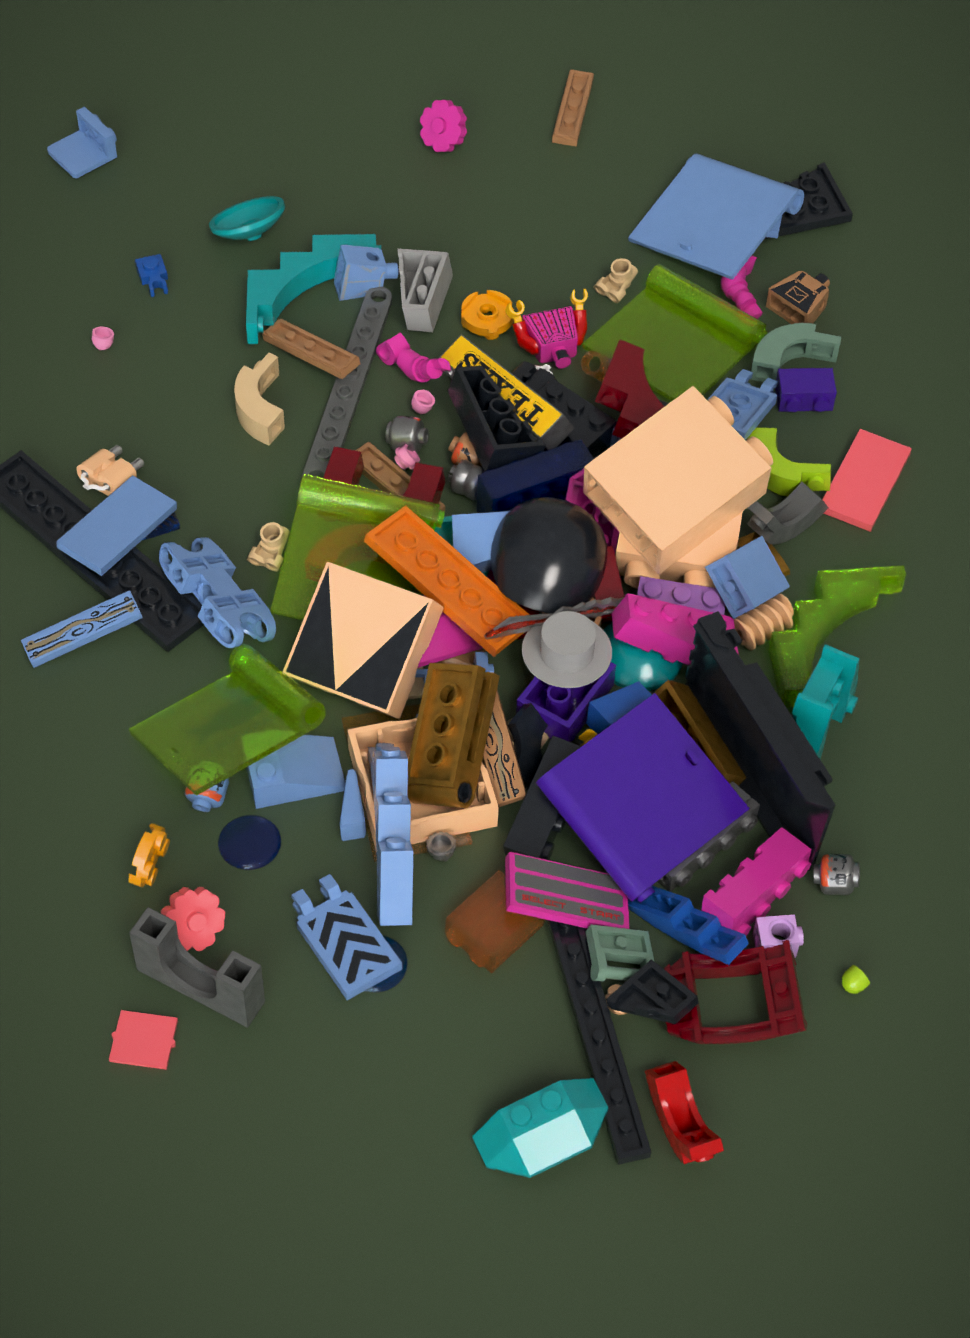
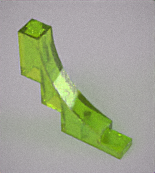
(838, 598)

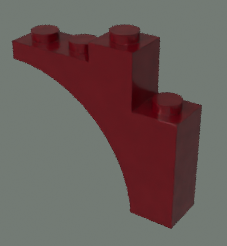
(627, 389)

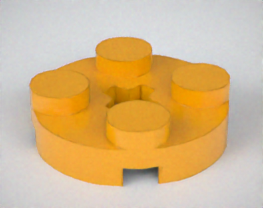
(486, 325)
(147, 854)

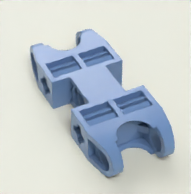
(224, 606)

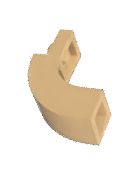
(254, 413)

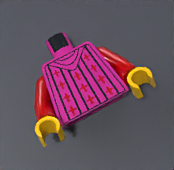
(551, 333)

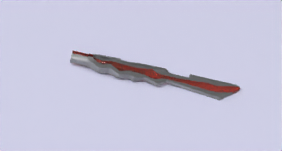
(523, 623)

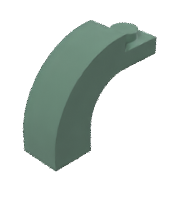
(789, 343)

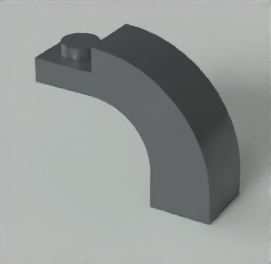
(788, 517)

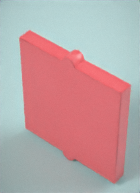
(143, 1039)

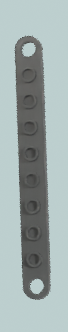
(347, 391)

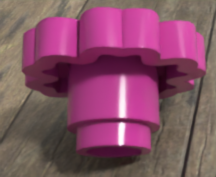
(443, 126)

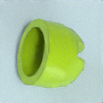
(854, 980)

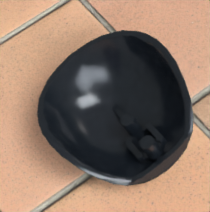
(548, 554)

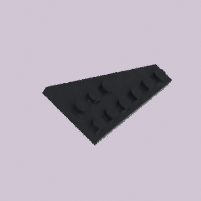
(821, 205)

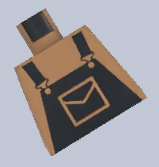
(799, 297)

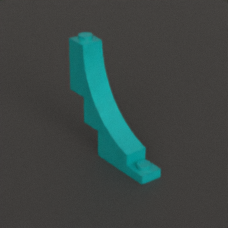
(274, 289)

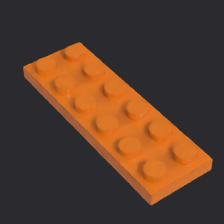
(445, 577)

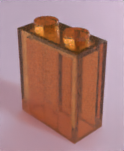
(486, 927)

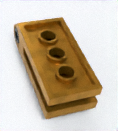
(451, 734)

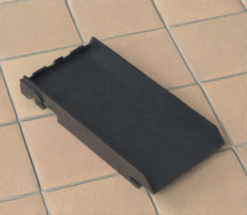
(761, 736)

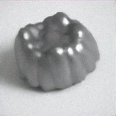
(441, 846)

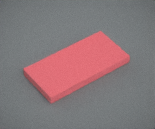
(865, 479)

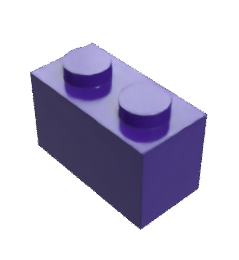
(805, 389)

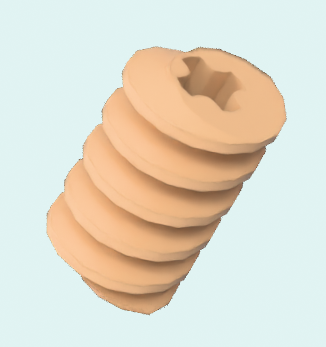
(760, 622)

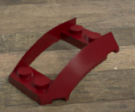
(780, 988)

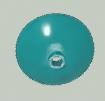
(248, 218)
(638, 665)

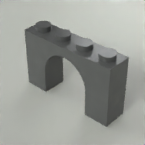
(231, 991)

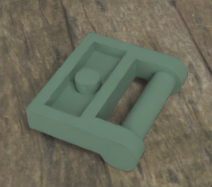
(618, 946)

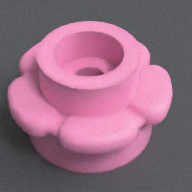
(406, 458)

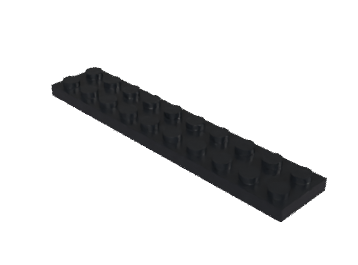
(52, 510)

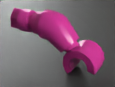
(738, 291)
(411, 363)

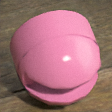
(102, 337)
(422, 401)

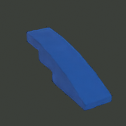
(690, 926)

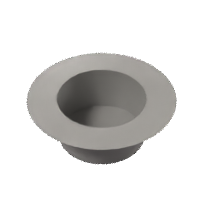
(567, 650)

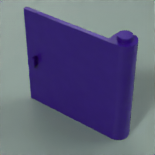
(642, 797)

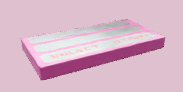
(563, 893)

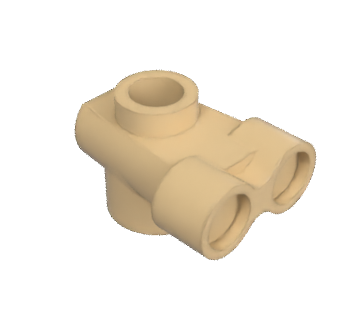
(617, 281)
(270, 547)

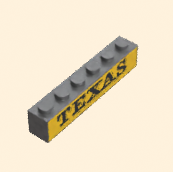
(542, 416)

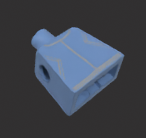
(360, 270)

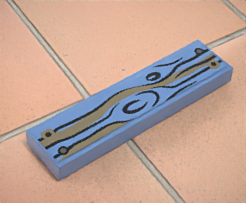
(81, 629)

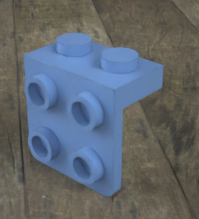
(86, 148)

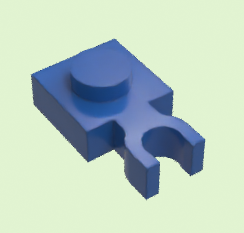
(152, 272)

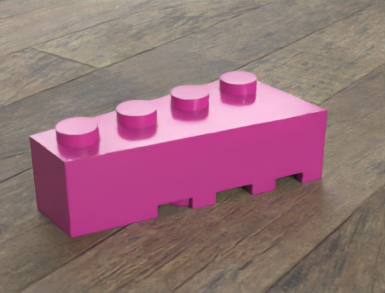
(659, 626)
(758, 882)

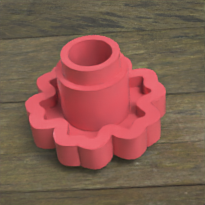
(196, 917)

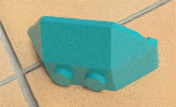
(543, 1128)

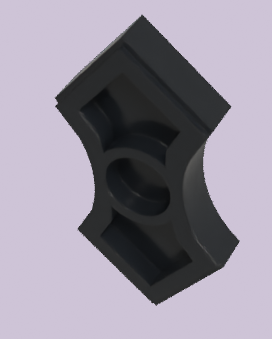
(527, 733)

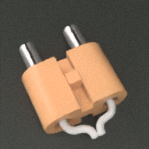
(106, 471)

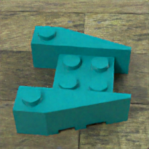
(827, 696)

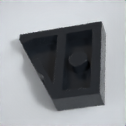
(654, 995)

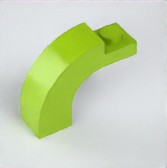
(786, 474)

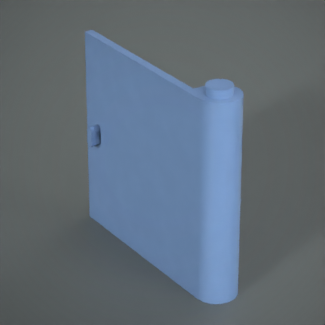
(715, 215)

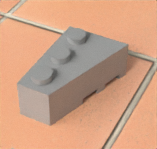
(423, 286)

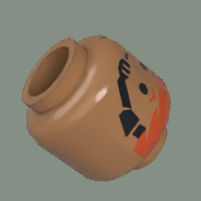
(463, 450)

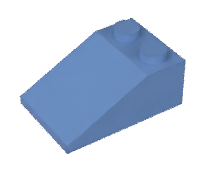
(297, 772)

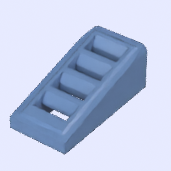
(352, 815)

